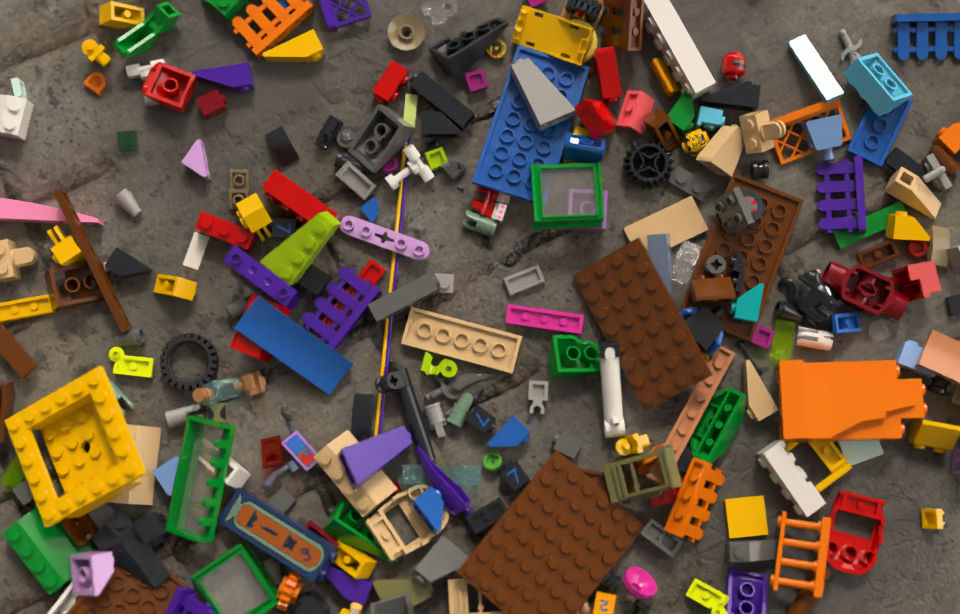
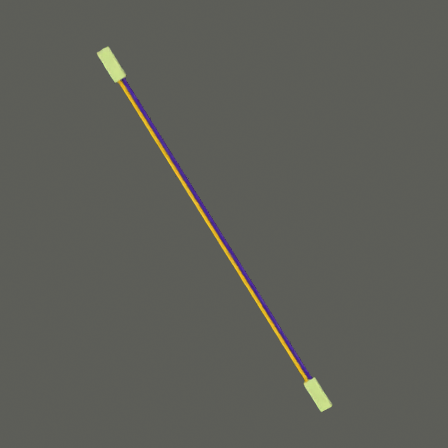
(410, 112)

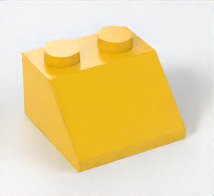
(933, 435)

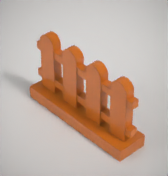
(274, 34)
(688, 496)

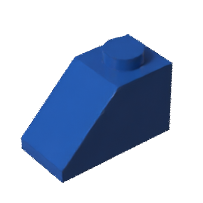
(511, 434)
(430, 508)

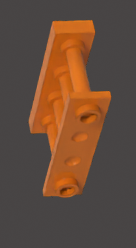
(820, 547)

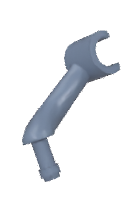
(293, 465)

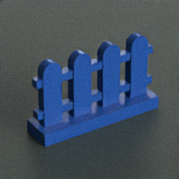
(921, 35)

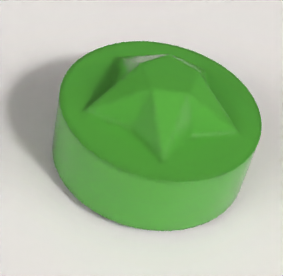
(492, 461)

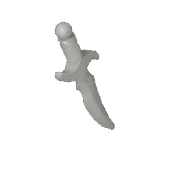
(850, 49)

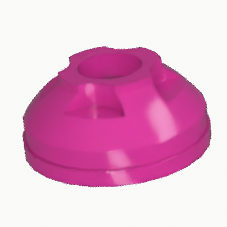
(639, 583)

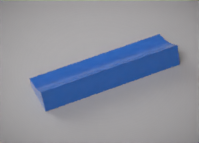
(293, 345)

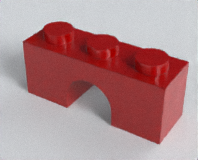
(226, 231)

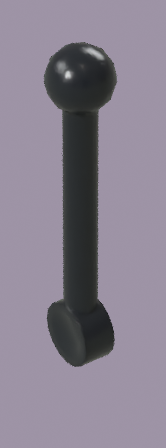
(741, 344)

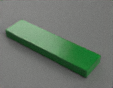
(875, 223)

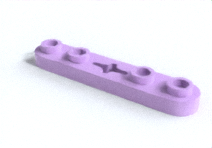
(402, 244)

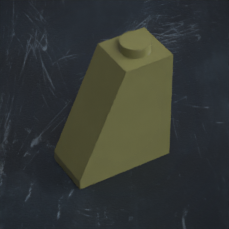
(393, 587)

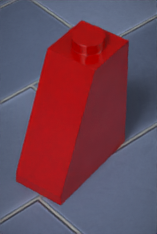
(607, 74)

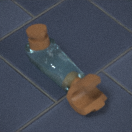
(224, 389)

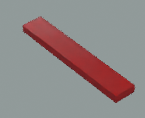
(372, 272)

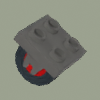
(738, 209)

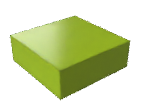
(436, 158)

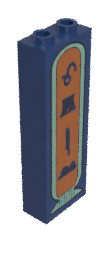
(279, 535)

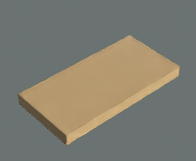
(680, 220)

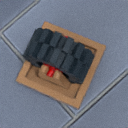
(584, 10)

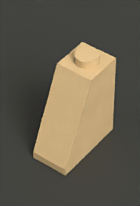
(723, 150)

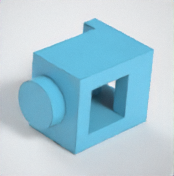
(709, 118)

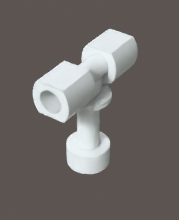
(137, 71)
(414, 165)

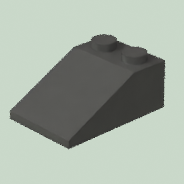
(380, 138)

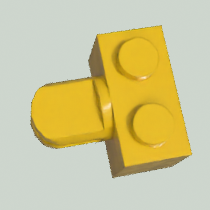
(254, 215)
(67, 250)

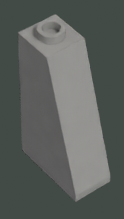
(540, 95)

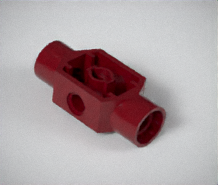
(865, 290)

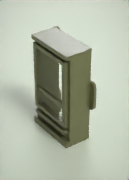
(616, 481)

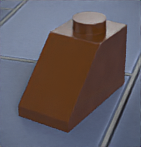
(662, 129)

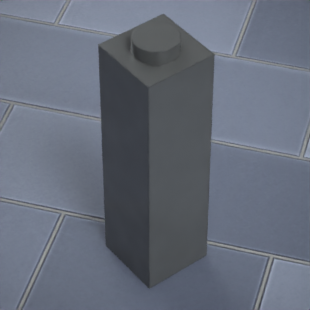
(404, 297)

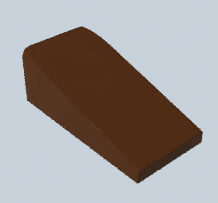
(878, 254)

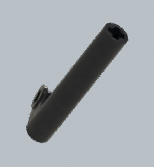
(401, 382)

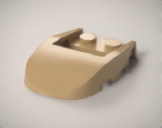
(385, 533)

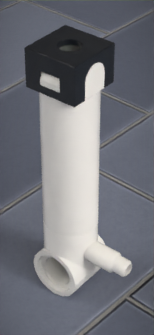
(611, 388)

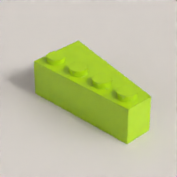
(298, 251)

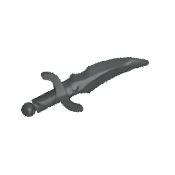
(456, 384)

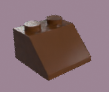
(711, 290)

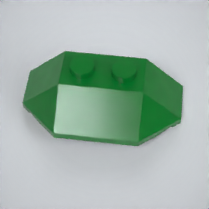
(718, 425)

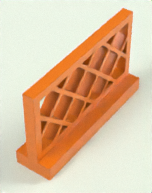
(803, 114)

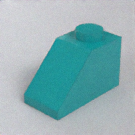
(747, 306)

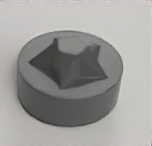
(345, 138)

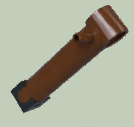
(805, 599)

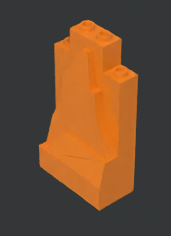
(846, 401)

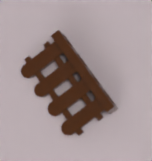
(630, 21)

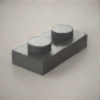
(689, 183)

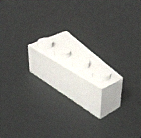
(790, 478)

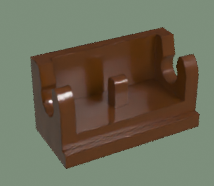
(80, 529)

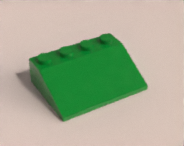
(45, 550)

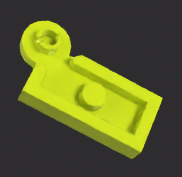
(131, 364)
(708, 597)

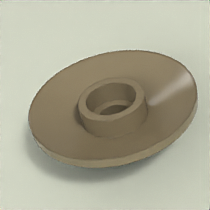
(406, 23)

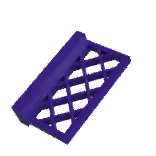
(331, 16)

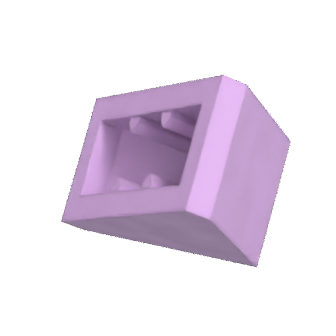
(197, 160)

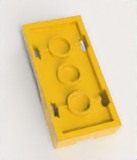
(552, 35)

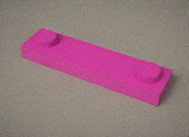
(544, 319)

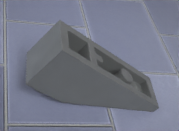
(752, 550)

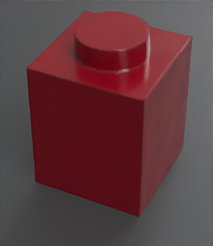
(212, 104)

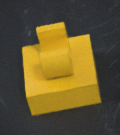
(932, 518)

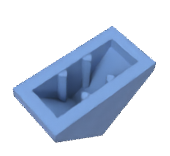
(167, 473)

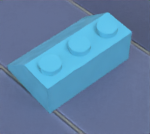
(877, 83)

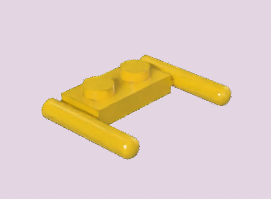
(832, 459)

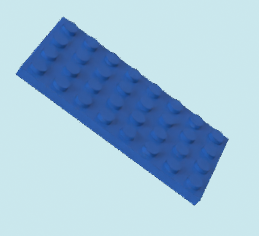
(513, 136)

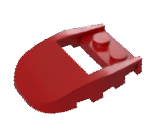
(852, 552)

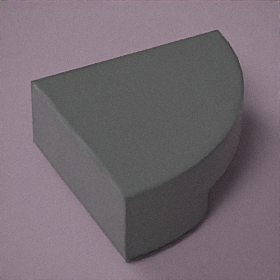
(453, 169)

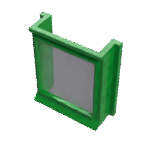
(567, 196)
(237, 583)

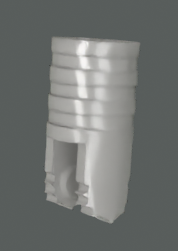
(179, 416)

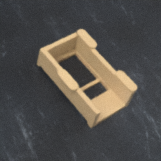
(459, 598)

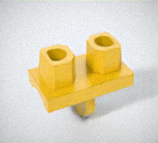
(95, 52)
(631, 444)

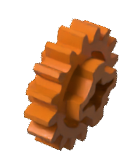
(289, 590)

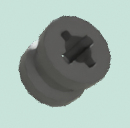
(712, 267)

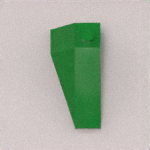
(572, 358)
(348, 527)

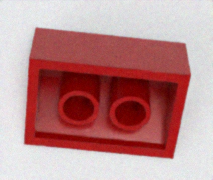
(245, 345)

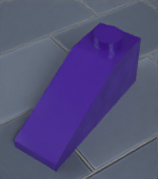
(231, 77)
(352, 589)

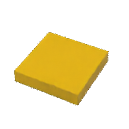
(746, 516)

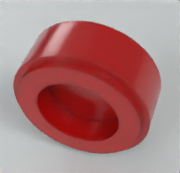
(916, 248)

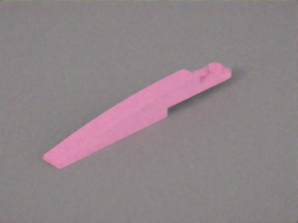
(24, 211)

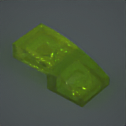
(782, 341)

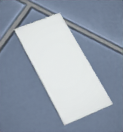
(196, 250)

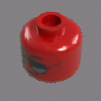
(733, 66)

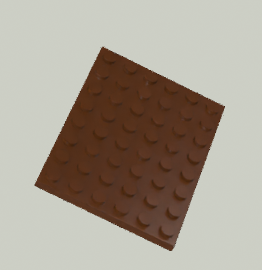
(551, 543)

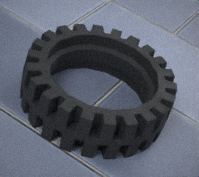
(167, 353)

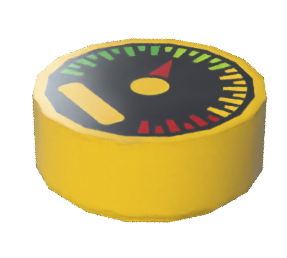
(497, 49)

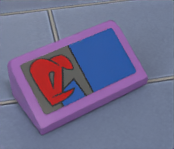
(300, 450)

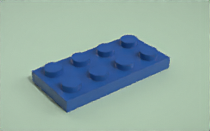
(877, 133)

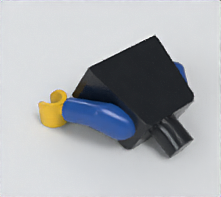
(705, 327)

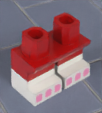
(494, 205)

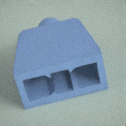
(823, 135)

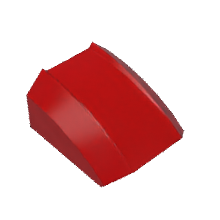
(169, 86)
(596, 117)

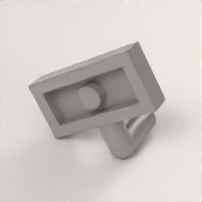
(935, 173)

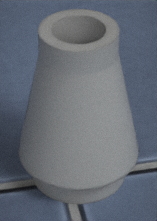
(127, 202)

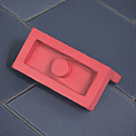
(634, 108)

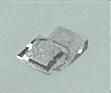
(684, 261)

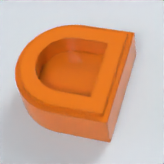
(96, 83)

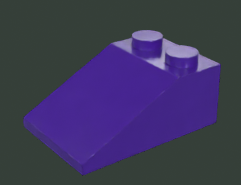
(746, 592)

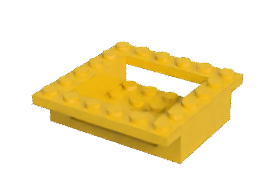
(68, 420)

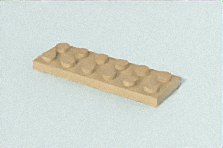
(461, 340)

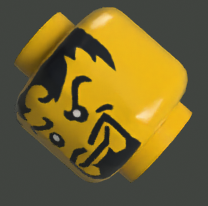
(695, 142)

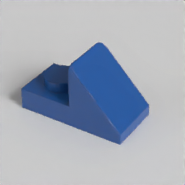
(844, 323)

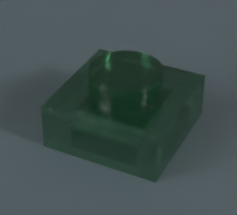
(127, 141)

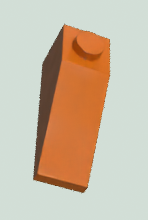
(949, 138)

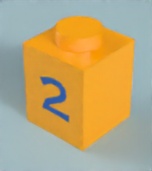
(603, 602)

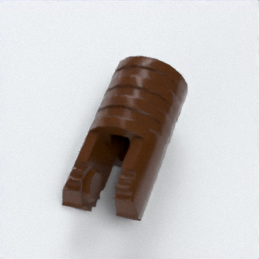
(945, 160)

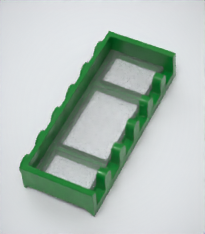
(200, 479)

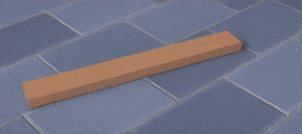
(693, 410)

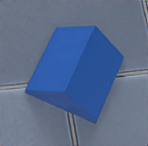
(584, 149)

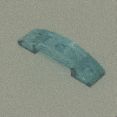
(458, 473)

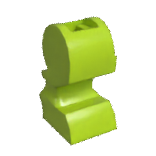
(446, 367)

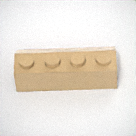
(148, 445)
(368, 495)

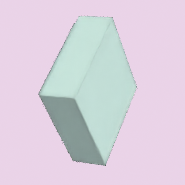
(18, 88)

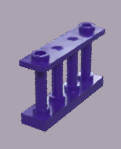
(263, 278)

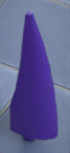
(453, 496)

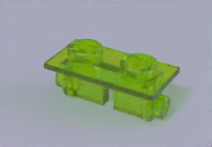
(14, 474)

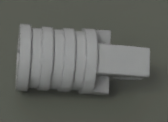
(436, 418)

